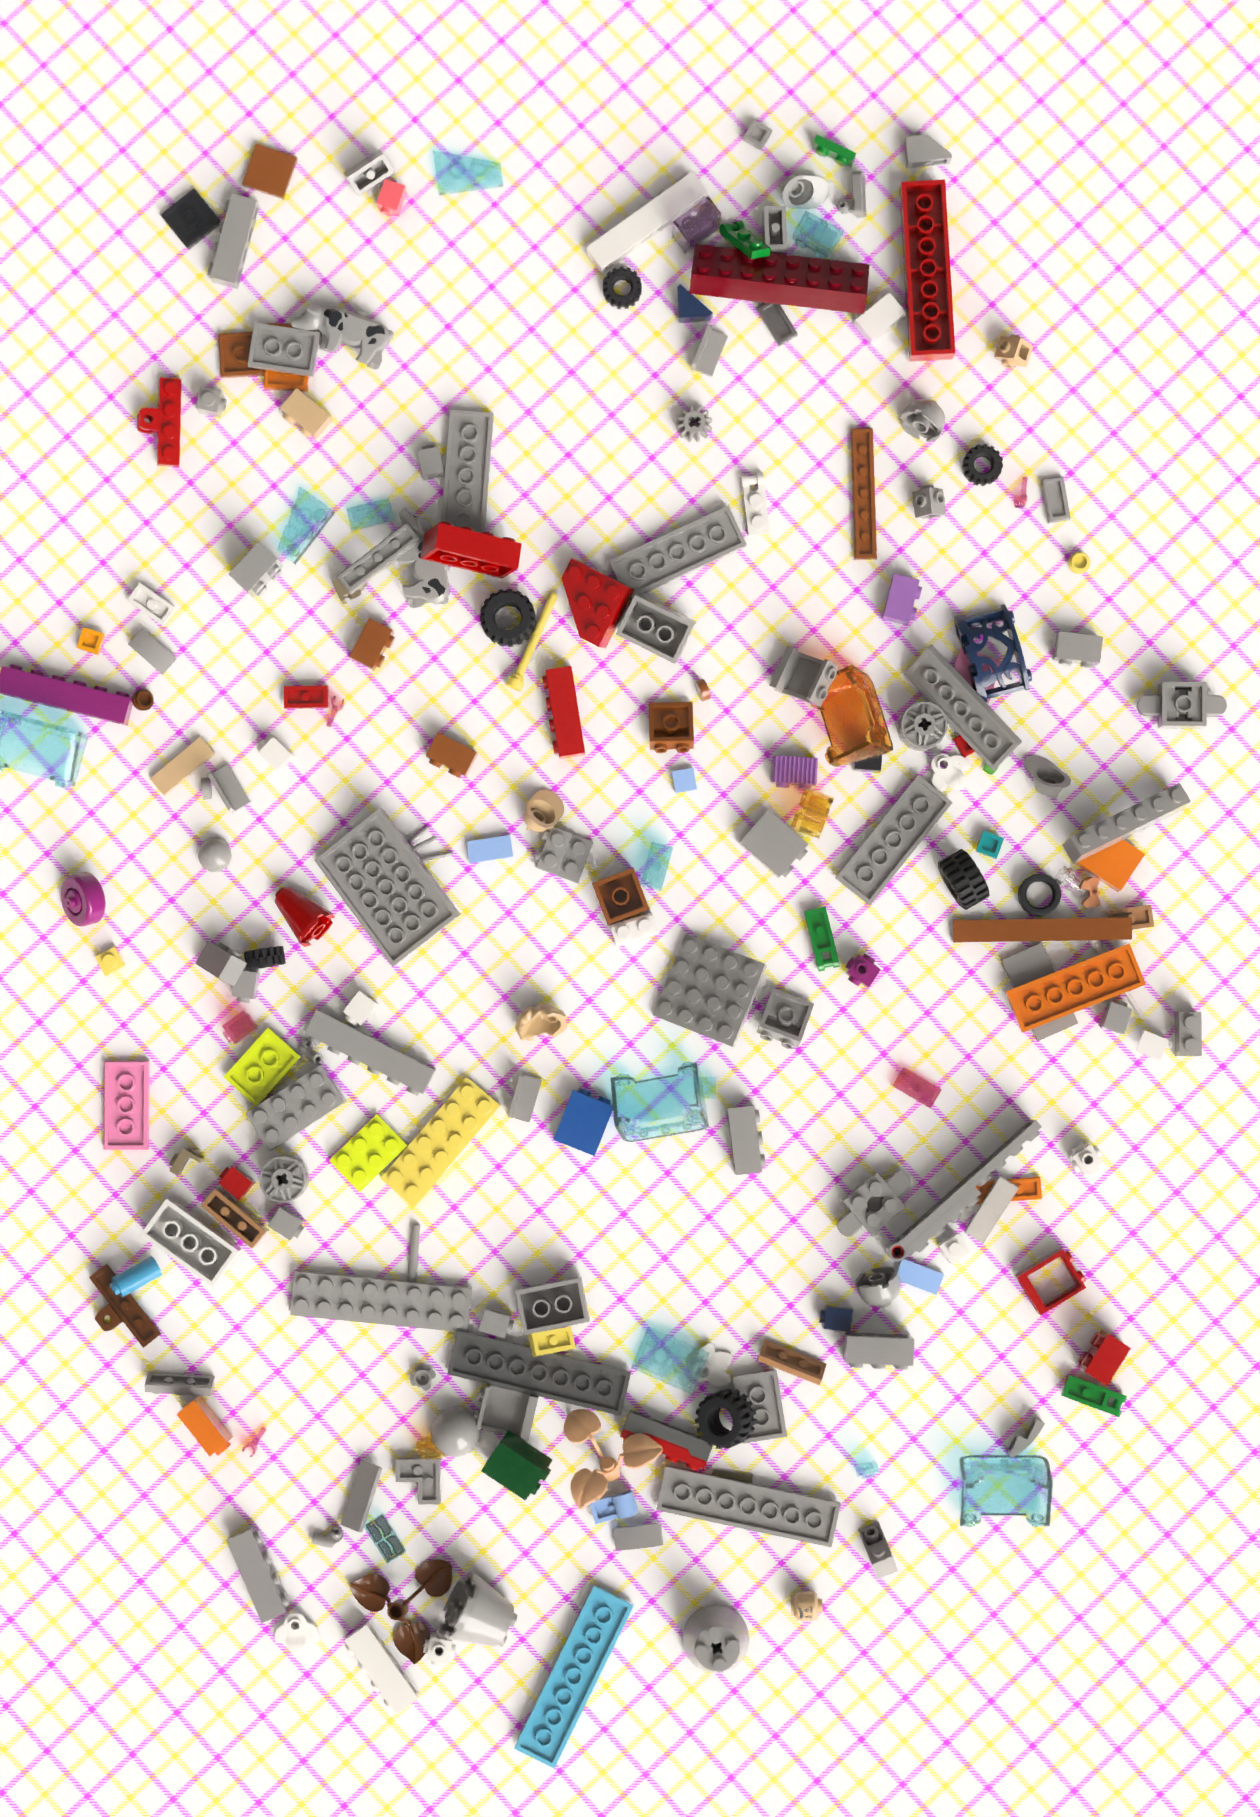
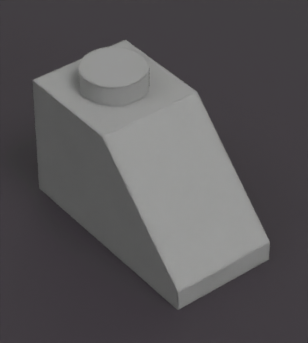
(924, 151)

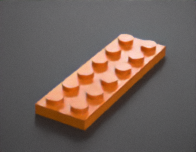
(1075, 988)

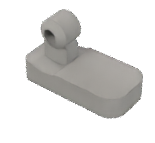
(858, 204)

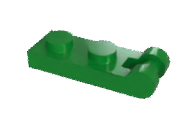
(744, 240)
(821, 938)
(1093, 1395)

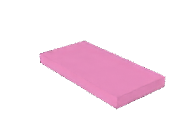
(126, 1105)

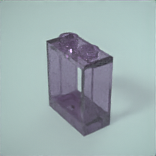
(694, 229)

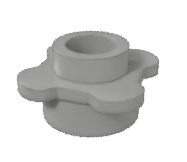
(421, 1371)

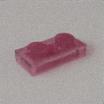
(916, 1087)

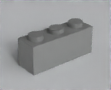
(745, 1140)

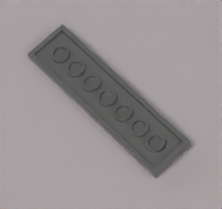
(544, 1376)

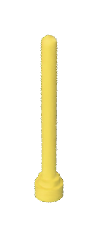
(516, 680)

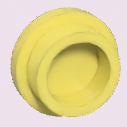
(1079, 562)

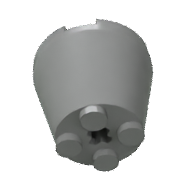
(477, 1613)
(715, 1625)

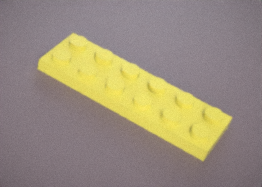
(440, 1142)

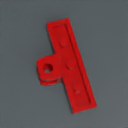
(164, 421)

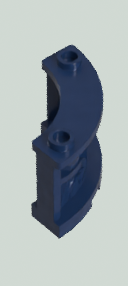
(967, 630)

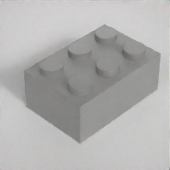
(656, 628)
(552, 1305)
(878, 1350)

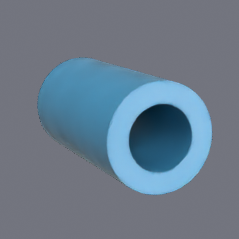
(135, 1277)

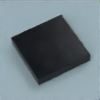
(191, 219)

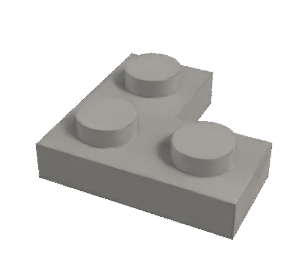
(426, 1473)

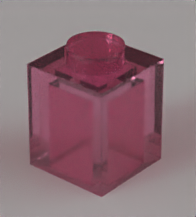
(239, 1027)

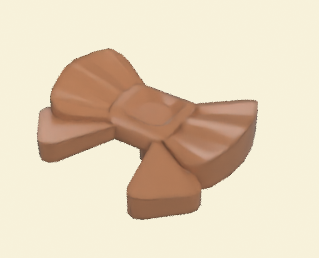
(1091, 885)

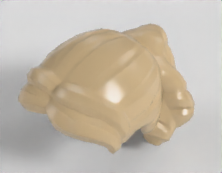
(540, 1020)

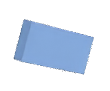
(489, 849)
(920, 1276)

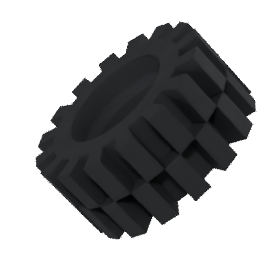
(615, 276)
(989, 453)
(264, 957)

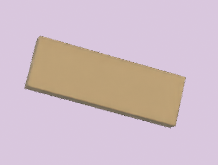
(182, 766)

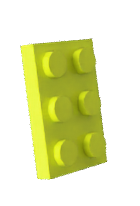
(262, 1067)
(368, 1153)

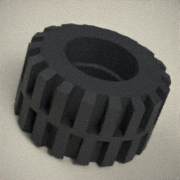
(503, 599)
(963, 879)
(710, 1423)

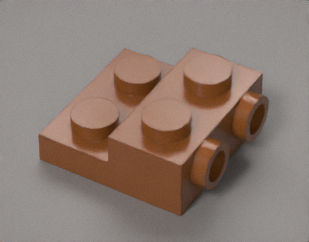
(671, 726)

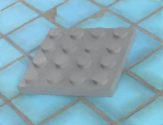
(709, 990)

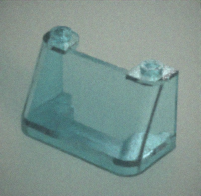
(41, 748)
(659, 1104)
(1005, 1488)

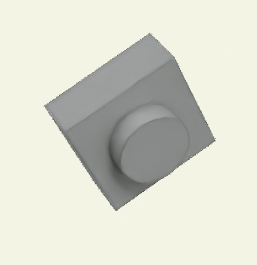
(757, 134)

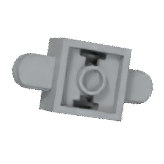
(1182, 705)
(873, 1203)

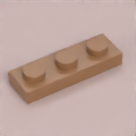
(791, 1362)

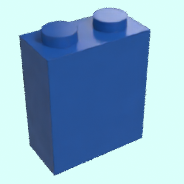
(584, 1121)

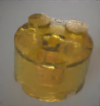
(813, 813)

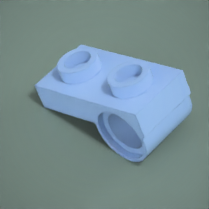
(614, 1506)

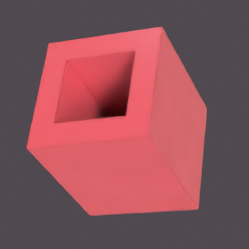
(391, 198)

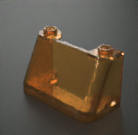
(854, 719)

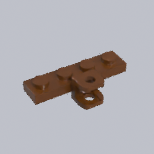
(122, 1309)

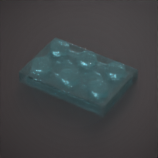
(670, 1360)

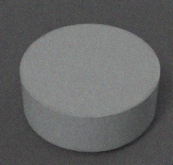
(206, 788)

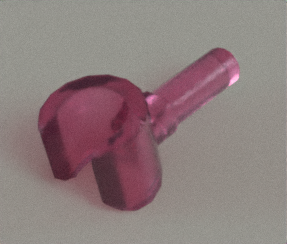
(1020, 500)
(334, 711)
(253, 1444)

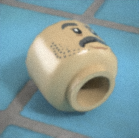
(806, 1606)

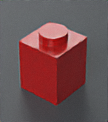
(236, 1182)

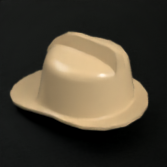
(543, 811)

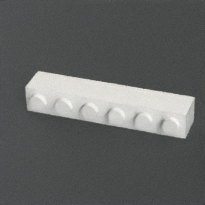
(646, 222)

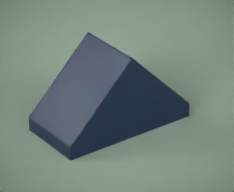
(690, 308)

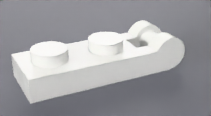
(755, 505)

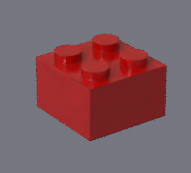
(1103, 1357)

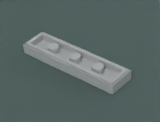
(378, 558)

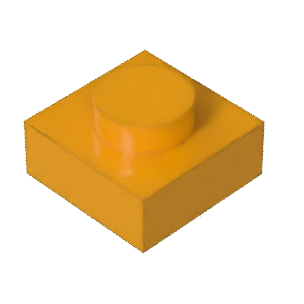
(90, 641)

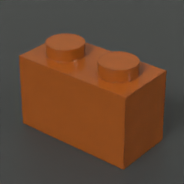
(372, 645)
(451, 755)

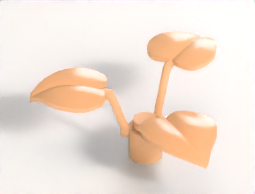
(589, 1485)

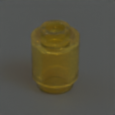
(428, 1450)

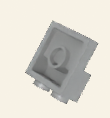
(563, 854)
(785, 1019)

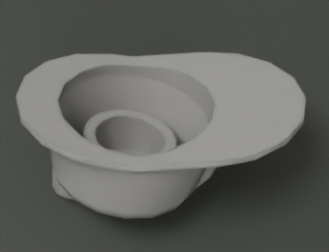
(803, 191)
(1047, 776)

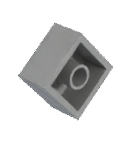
(256, 570)

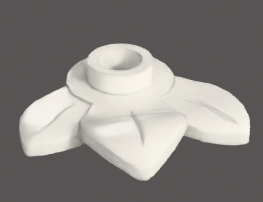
(952, 774)
(716, 1366)
(296, 1635)

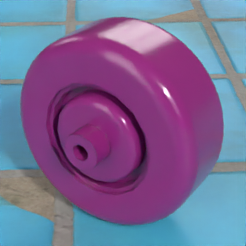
(83, 899)

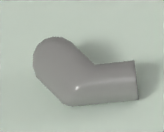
(311, 1055)
(328, 1540)

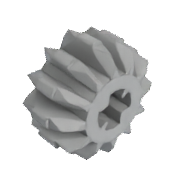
(694, 416)

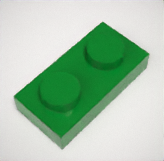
(840, 154)

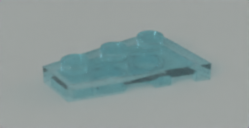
(465, 173)
(304, 525)

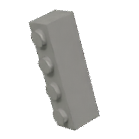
(234, 240)
(258, 1574)

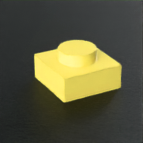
(110, 961)

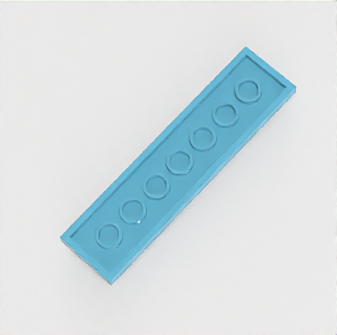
(574, 1676)

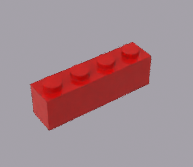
(565, 712)

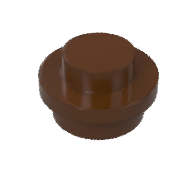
(142, 699)

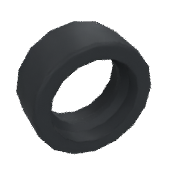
(1056, 892)

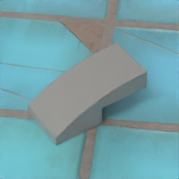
(152, 651)
(1021, 1442)
(638, 1536)

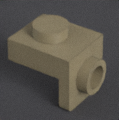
(179, 1161)

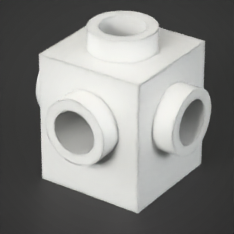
(1078, 1156)
(439, 1658)

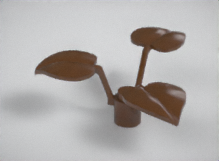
(372, 1594)

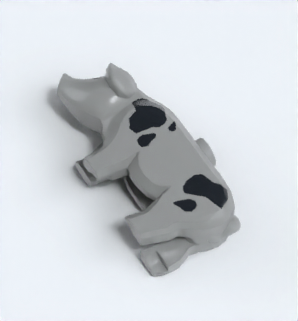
(346, 328)
(431, 577)

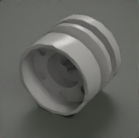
(913, 735)
(297, 1176)

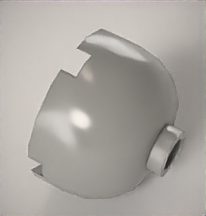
(923, 419)
(879, 1288)

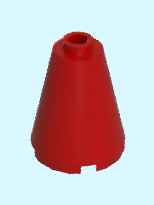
(303, 915)

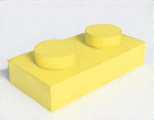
(551, 1341)

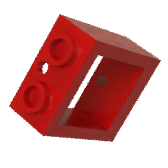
(1030, 1291)

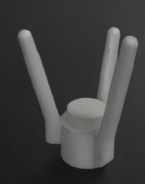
(425, 842)

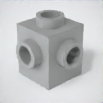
(929, 502)

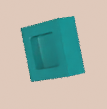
(989, 844)

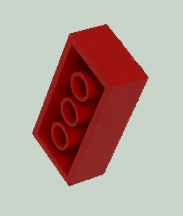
(471, 550)

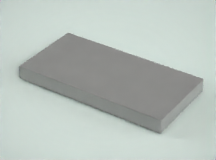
(1029, 966)

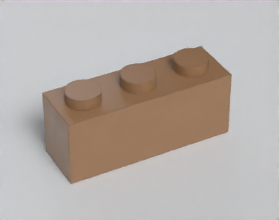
(235, 1217)

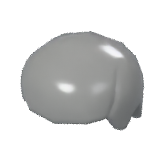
(214, 854)

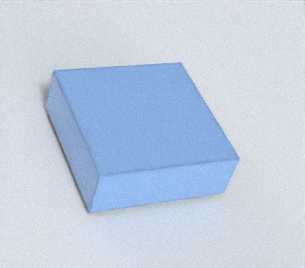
(684, 780)

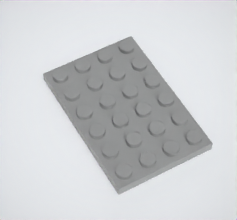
(387, 887)

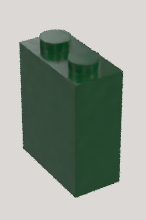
(517, 1466)

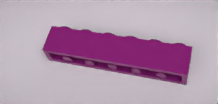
(64, 695)

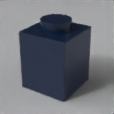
(836, 1318)

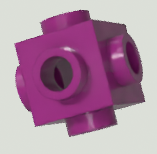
(867, 963)

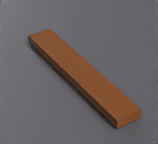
(863, 494)

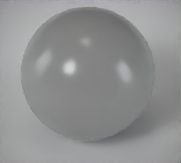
(455, 1431)

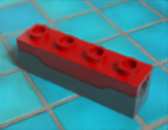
(675, 1442)

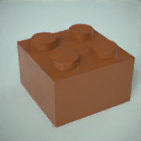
(620, 896)

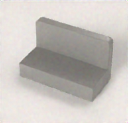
(709, 352)
(229, 788)
(524, 1098)

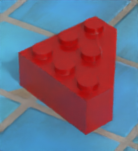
(595, 601)

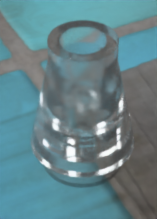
(1069, 880)

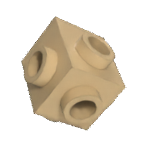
(1013, 351)

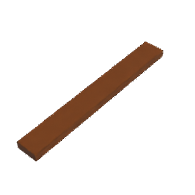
(1042, 930)

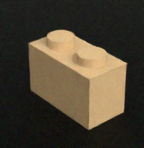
(306, 414)

